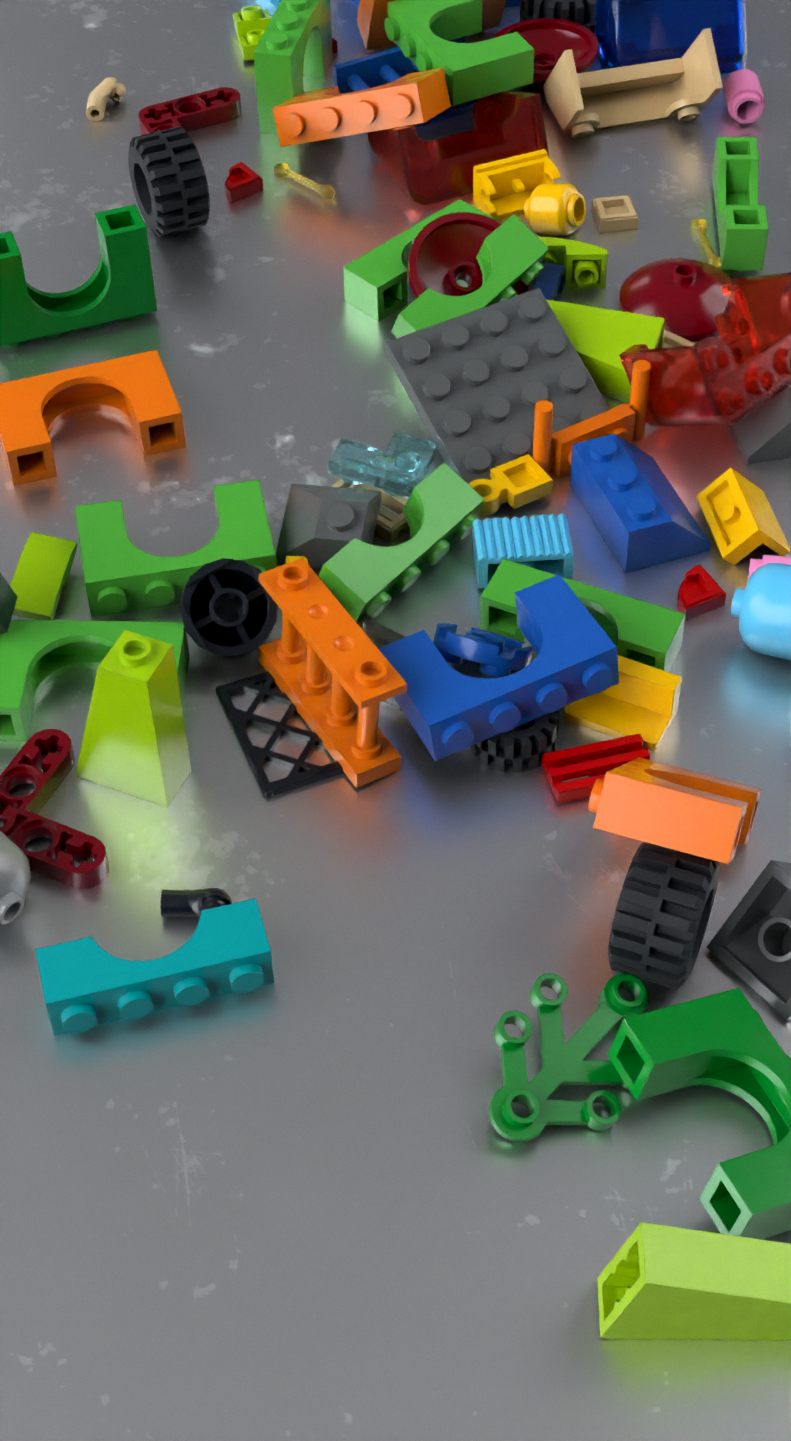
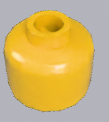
(555, 209)

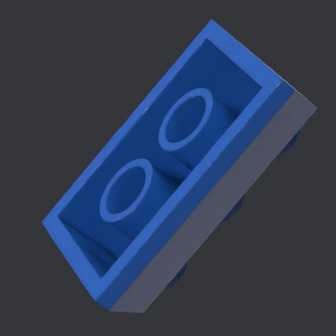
(633, 504)

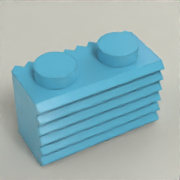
(535, 542)

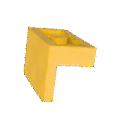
(740, 517)
(639, 704)

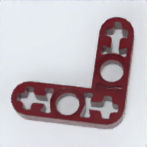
(192, 111)
(24, 824)

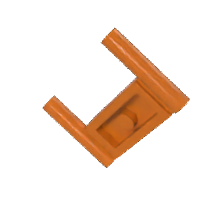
(628, 421)

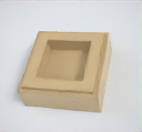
(614, 214)

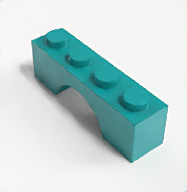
(92, 988)

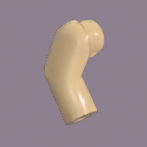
(98, 97)

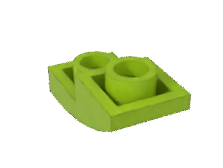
(249, 28)
(583, 262)
(42, 575)

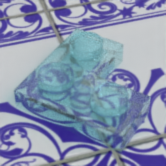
(393, 469)

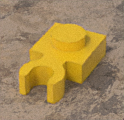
(513, 482)

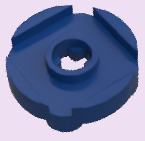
(495, 652)

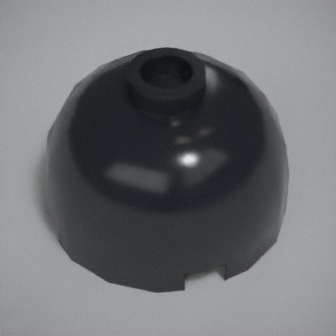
(227, 608)

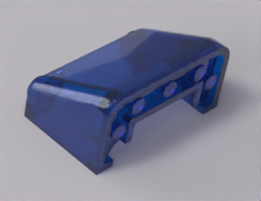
(665, 29)

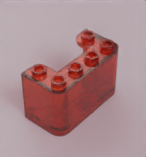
(726, 375)

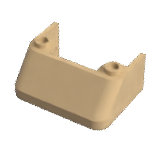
(634, 92)

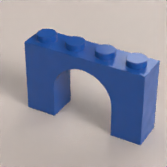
(462, 710)

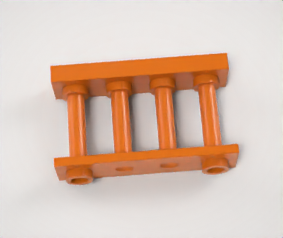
(331, 672)

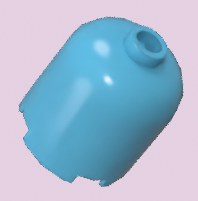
(766, 610)

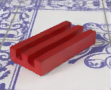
(590, 761)

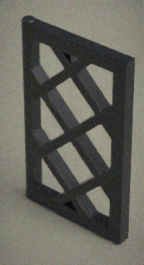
(301, 771)

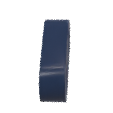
(551, 281)

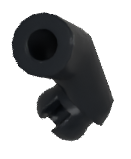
(191, 902)

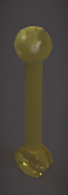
(282, 170)
(699, 227)

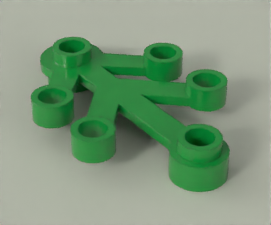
(560, 1061)

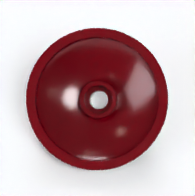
(550, 39)
(448, 253)
(681, 292)

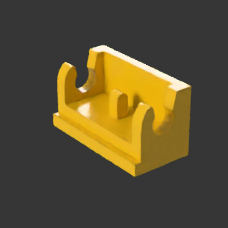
(507, 183)

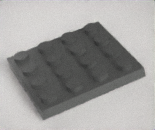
(483, 376)

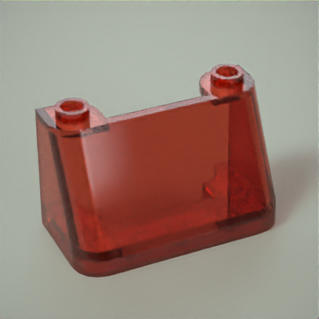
(443, 167)

